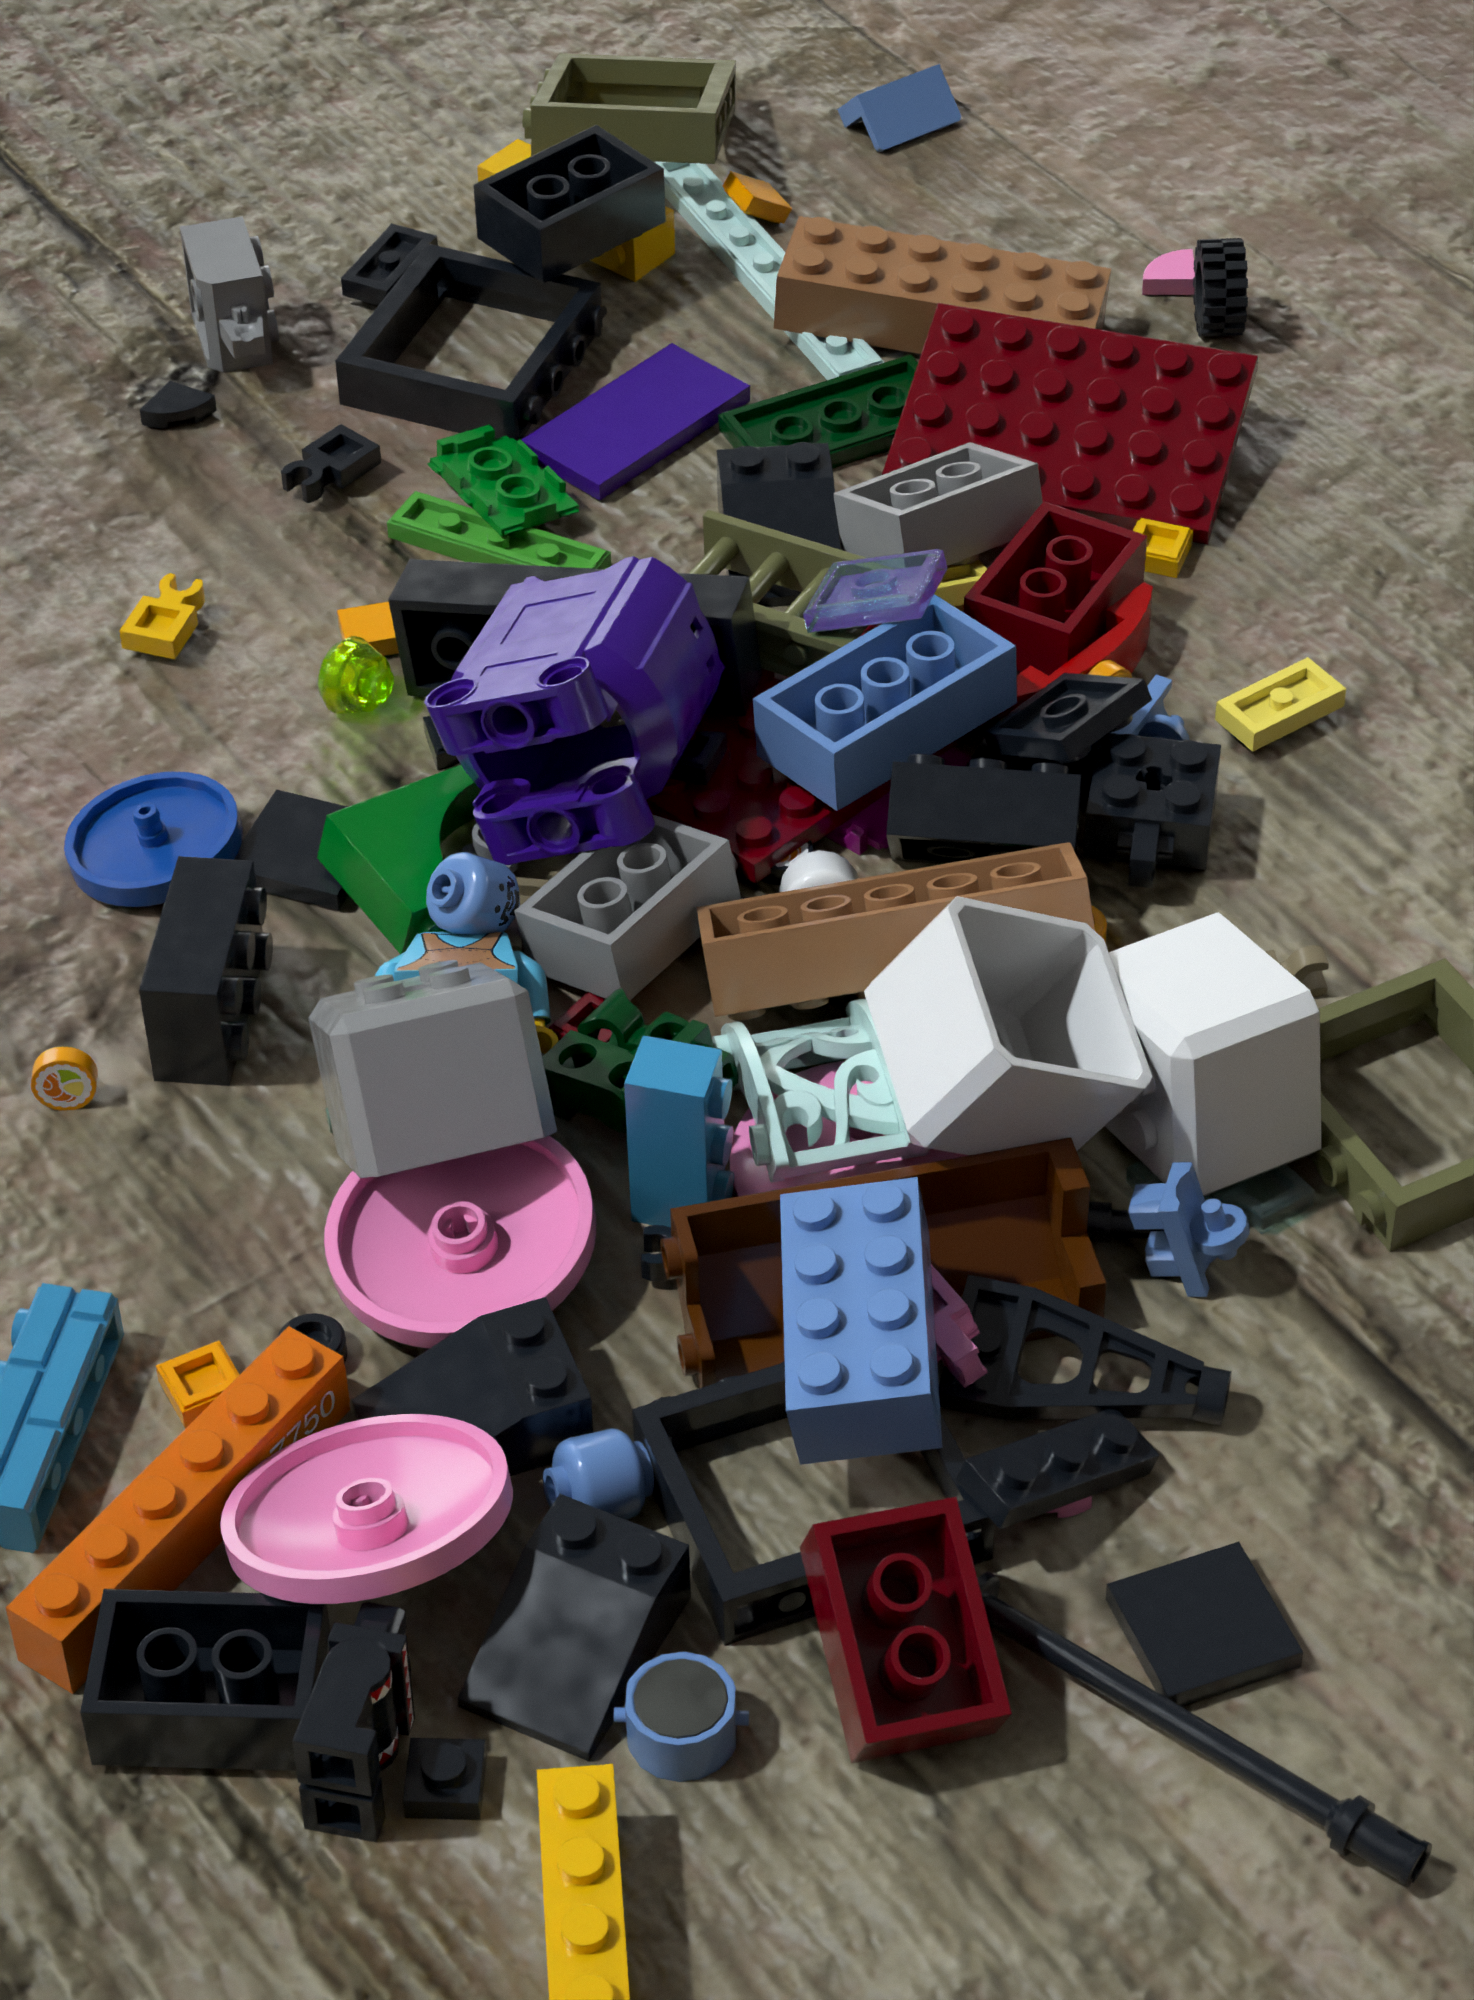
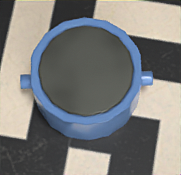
(681, 1716)

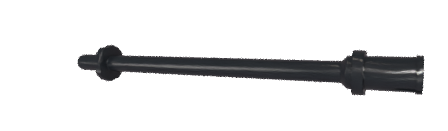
(1347, 1822)

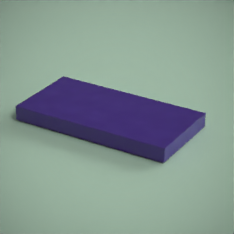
(636, 420)

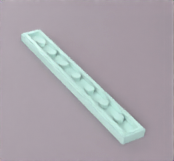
(752, 259)

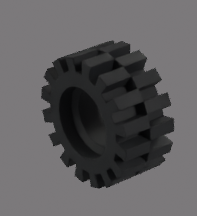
(1220, 287)

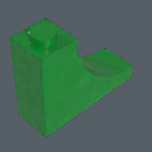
(391, 846)

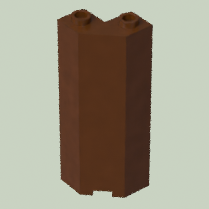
(988, 1215)

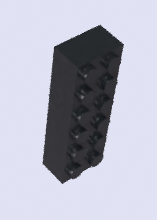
(447, 603)

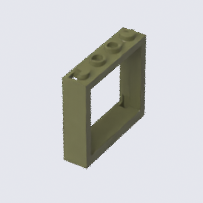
(653, 104)
(1437, 1201)

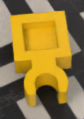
(163, 623)

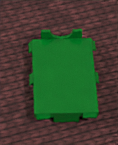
(501, 480)

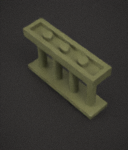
(781, 560)

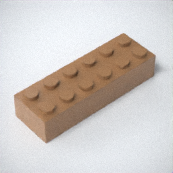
(890, 283)
(845, 933)

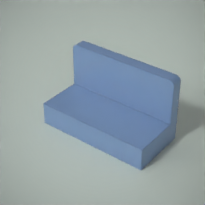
(903, 109)

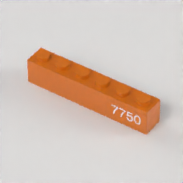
(174, 1507)

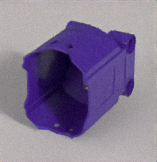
(543, 681)

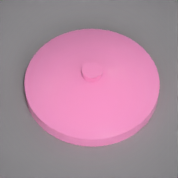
(460, 1239)
(367, 1508)

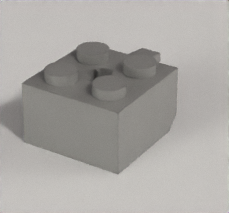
(229, 294)

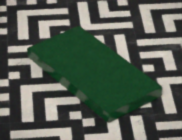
(849, 412)

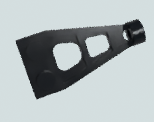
(1013, 1311)

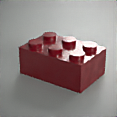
(1056, 585)
(904, 1629)

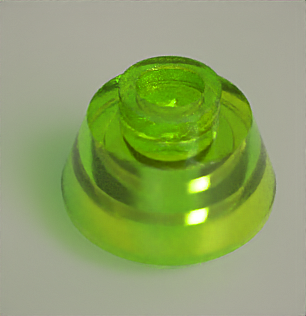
(354, 677)

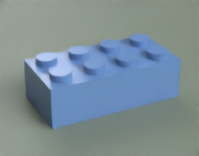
(884, 699)
(859, 1322)

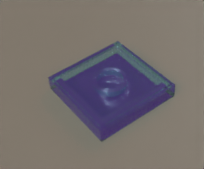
(875, 590)

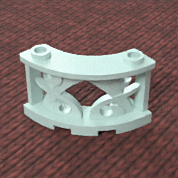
(763, 1068)

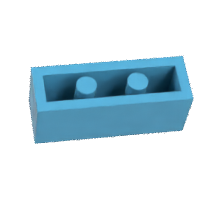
(676, 1128)

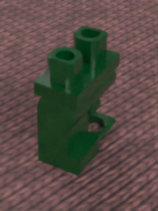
(602, 1067)

